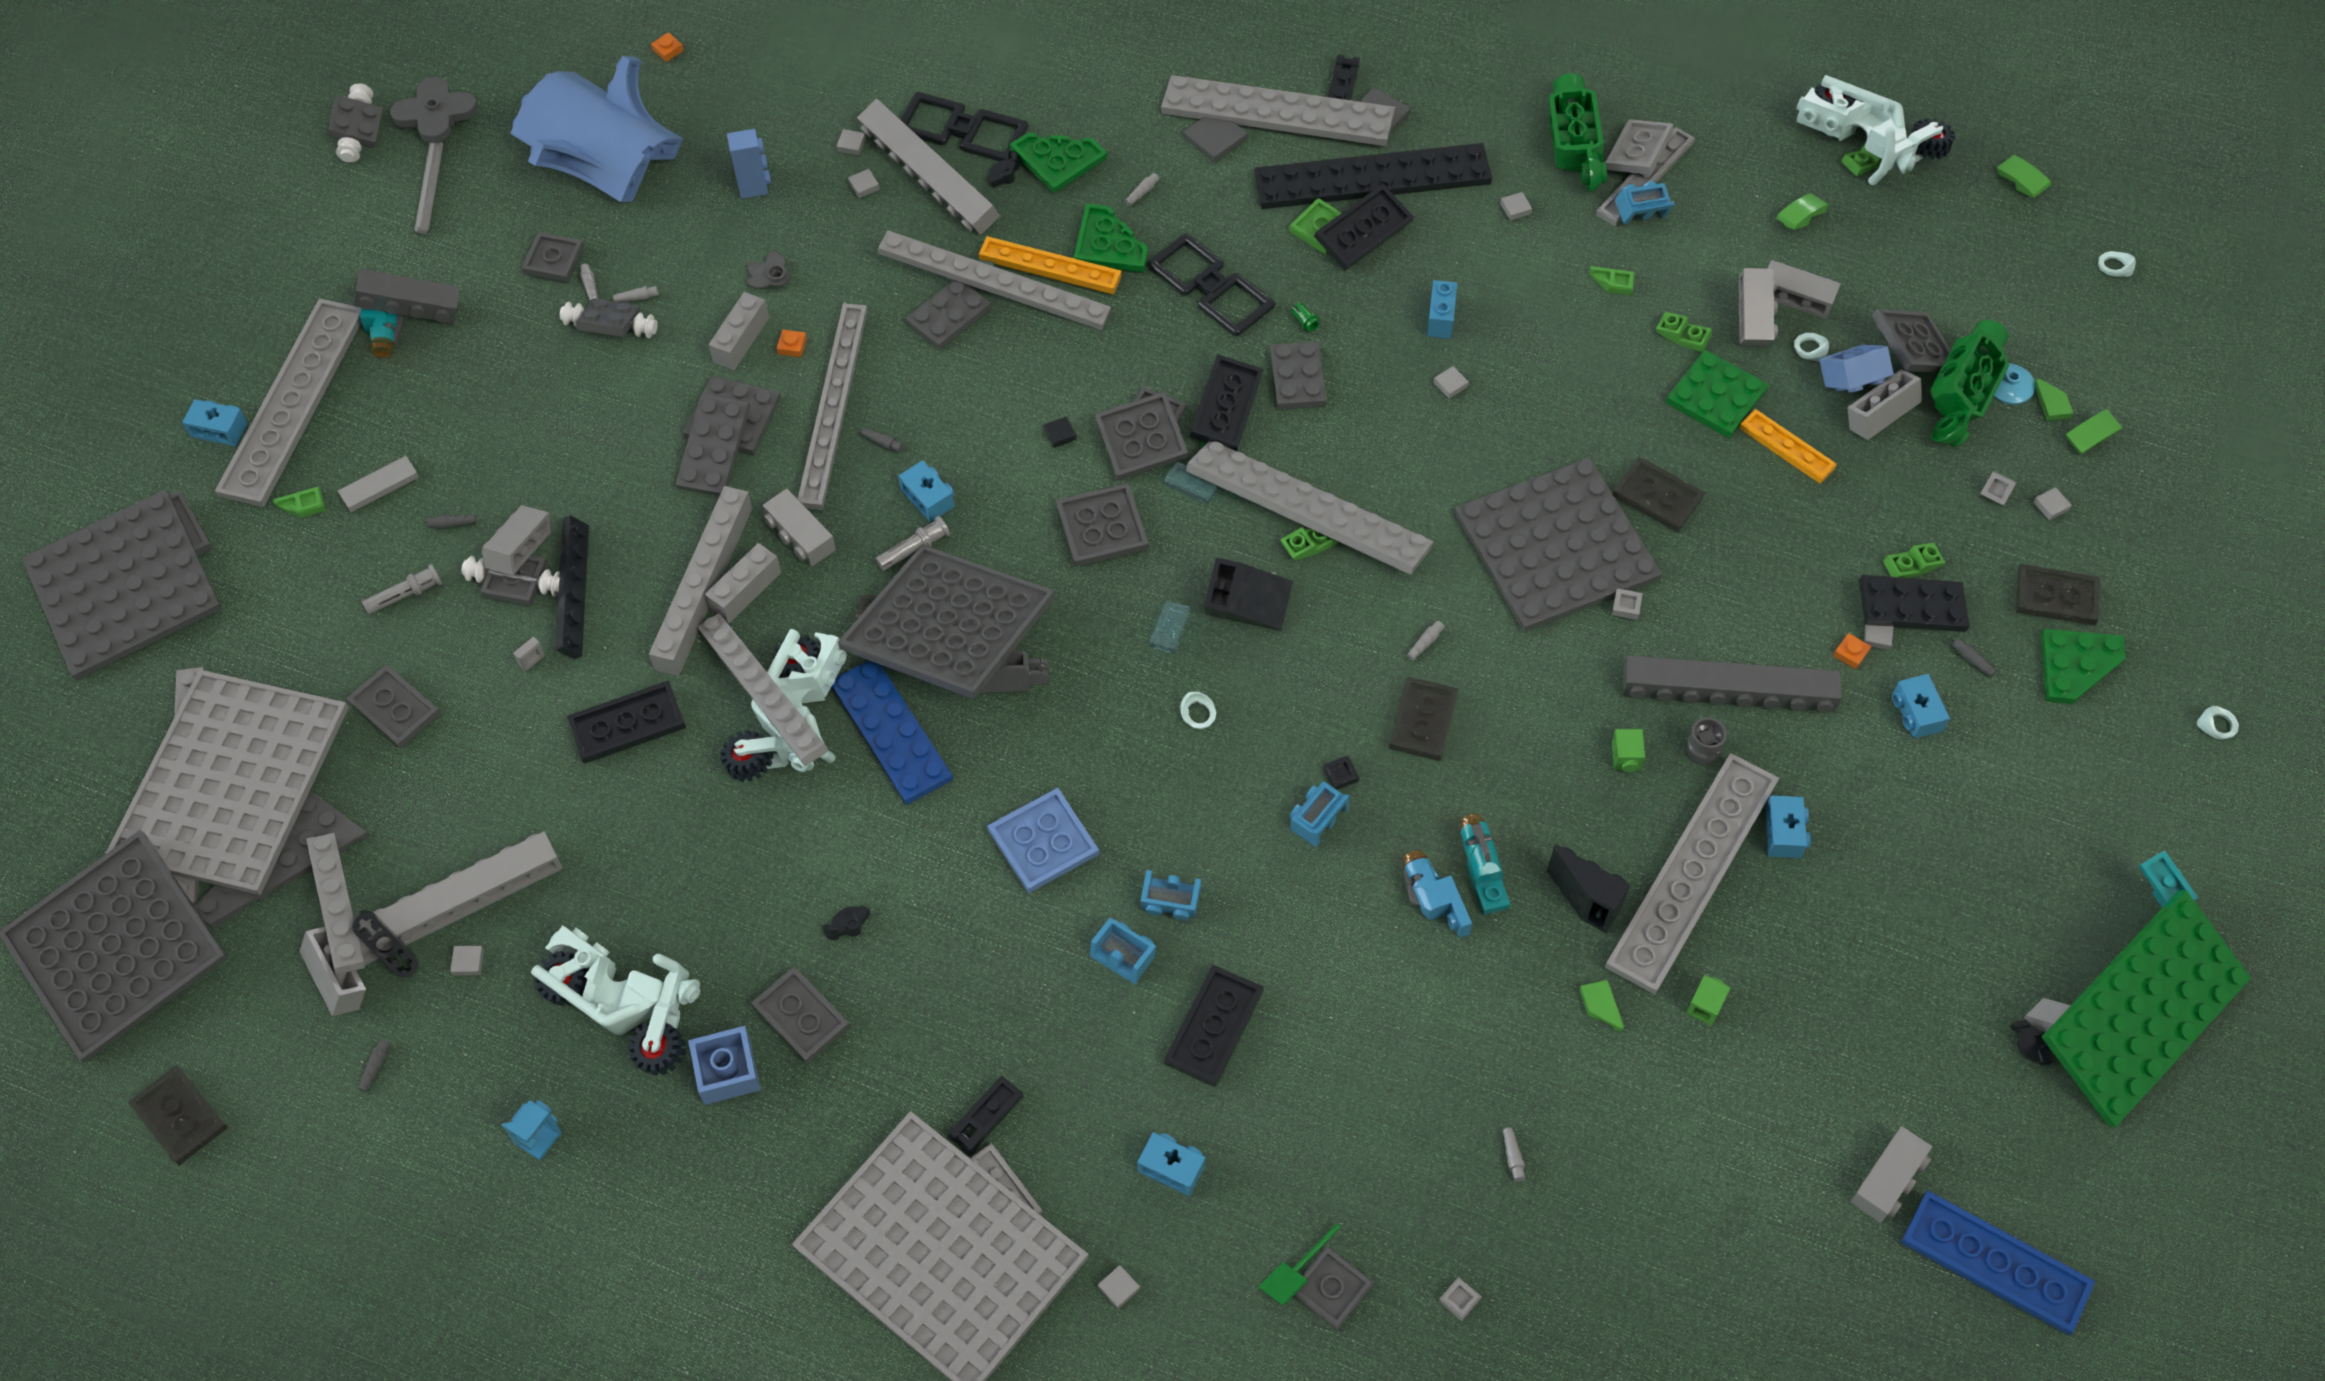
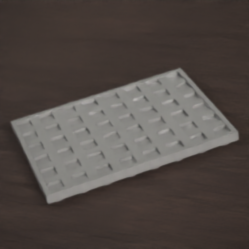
(232, 779)
(940, 1252)

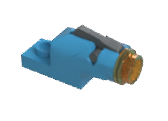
(1434, 895)

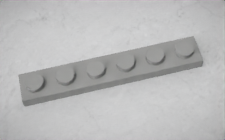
(335, 903)

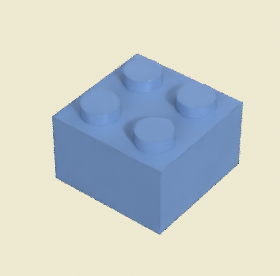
(1856, 367)
(724, 1065)

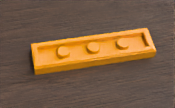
(1788, 446)

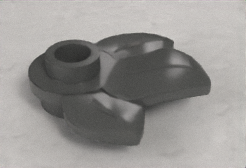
(768, 273)

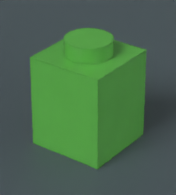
(1628, 749)
(1708, 999)

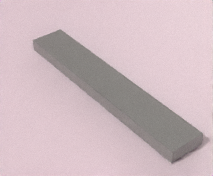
(1675, 148)

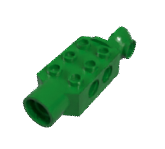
(1577, 130)
(1969, 381)

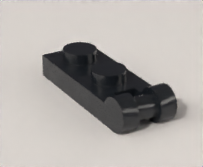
(1344, 80)
(986, 1114)

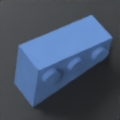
(749, 163)

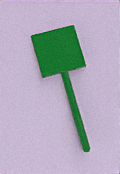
(1285, 1281)

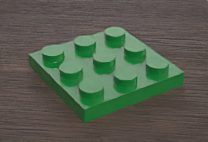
(1717, 393)

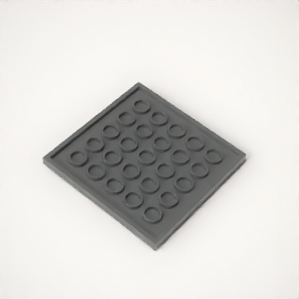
(1557, 544)
(121, 584)
(947, 621)
(112, 946)

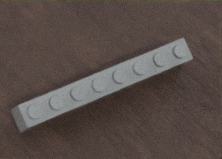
(929, 167)
(703, 572)
(464, 892)

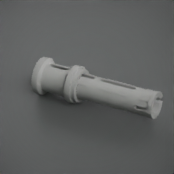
(922, 536)
(413, 585)

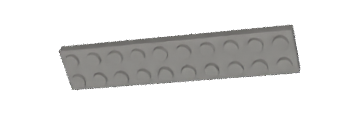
(1279, 110)
(290, 403)
(1310, 506)
(1691, 874)

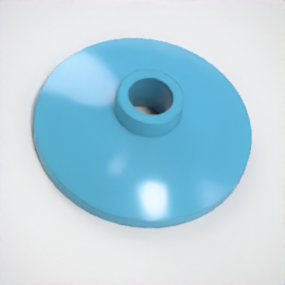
(2015, 386)

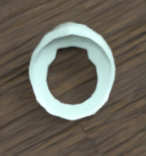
(2127, 259)
(1815, 355)
(1191, 698)
(2206, 722)

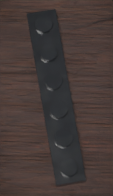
(572, 587)

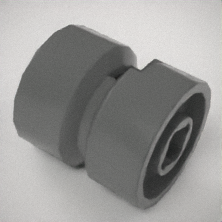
(1706, 741)

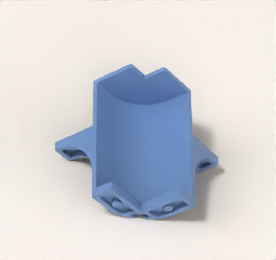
(594, 131)

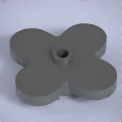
(434, 109)

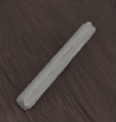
(428, 188)

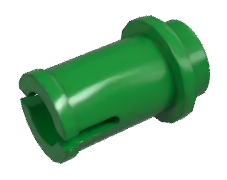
(1309, 321)

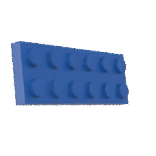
(891, 731)
(1998, 1262)

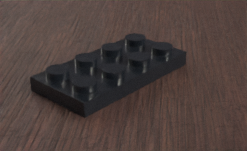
(1364, 227)
(1226, 402)
(1914, 603)
(626, 722)
(1214, 1025)

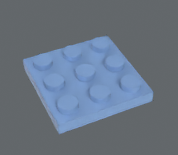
(1043, 840)

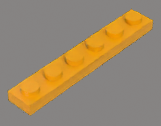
(1050, 265)

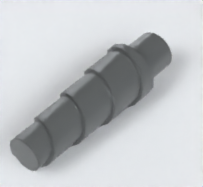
(884, 440)
(448, 521)
(1974, 657)
(374, 1064)

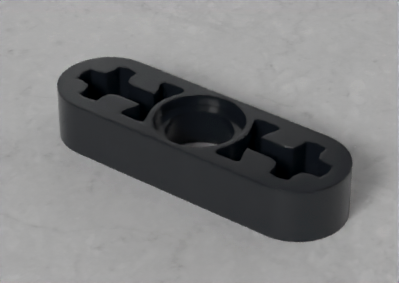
(377, 923)

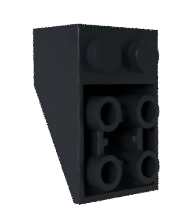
(1247, 594)
(1588, 888)

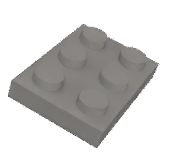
(1639, 146)

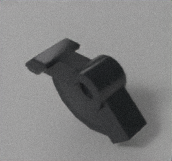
(1004, 171)
(847, 922)
(2031, 1043)

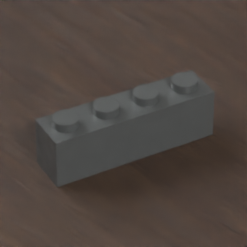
(406, 296)

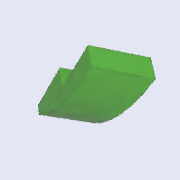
(1861, 161)
(2026, 176)
(1801, 211)
(1678, 330)
(2093, 431)
(1306, 543)
(1916, 562)

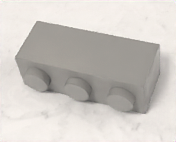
(1804, 290)
(1757, 307)
(739, 331)
(1885, 404)
(798, 528)
(516, 540)
(743, 583)
(341, 991)
(1892, 1175)

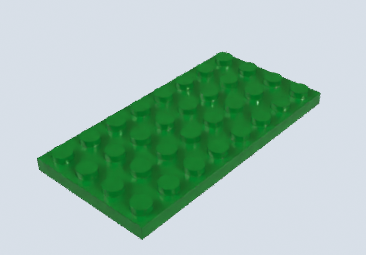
(2146, 1008)

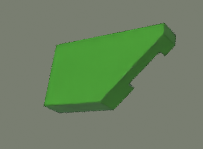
(1613, 280)
(2053, 401)
(302, 503)
(1601, 1003)

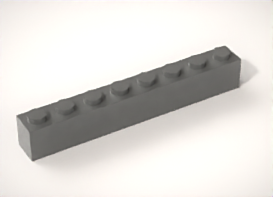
(1731, 683)

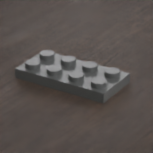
(713, 444)

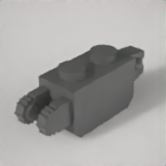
(1018, 674)

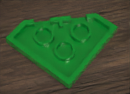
(1057, 158)
(1109, 241)
(2077, 662)

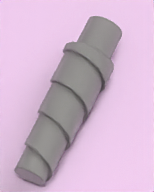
(1144, 187)
(588, 280)
(637, 294)
(1426, 640)
(1514, 1156)

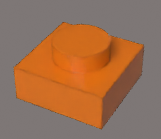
(667, 47)
(791, 343)
(1852, 651)

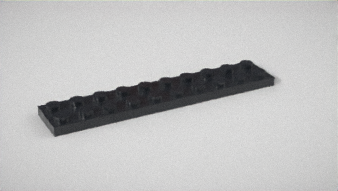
(1360, 175)

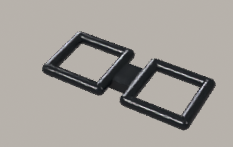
(963, 125)
(1211, 284)

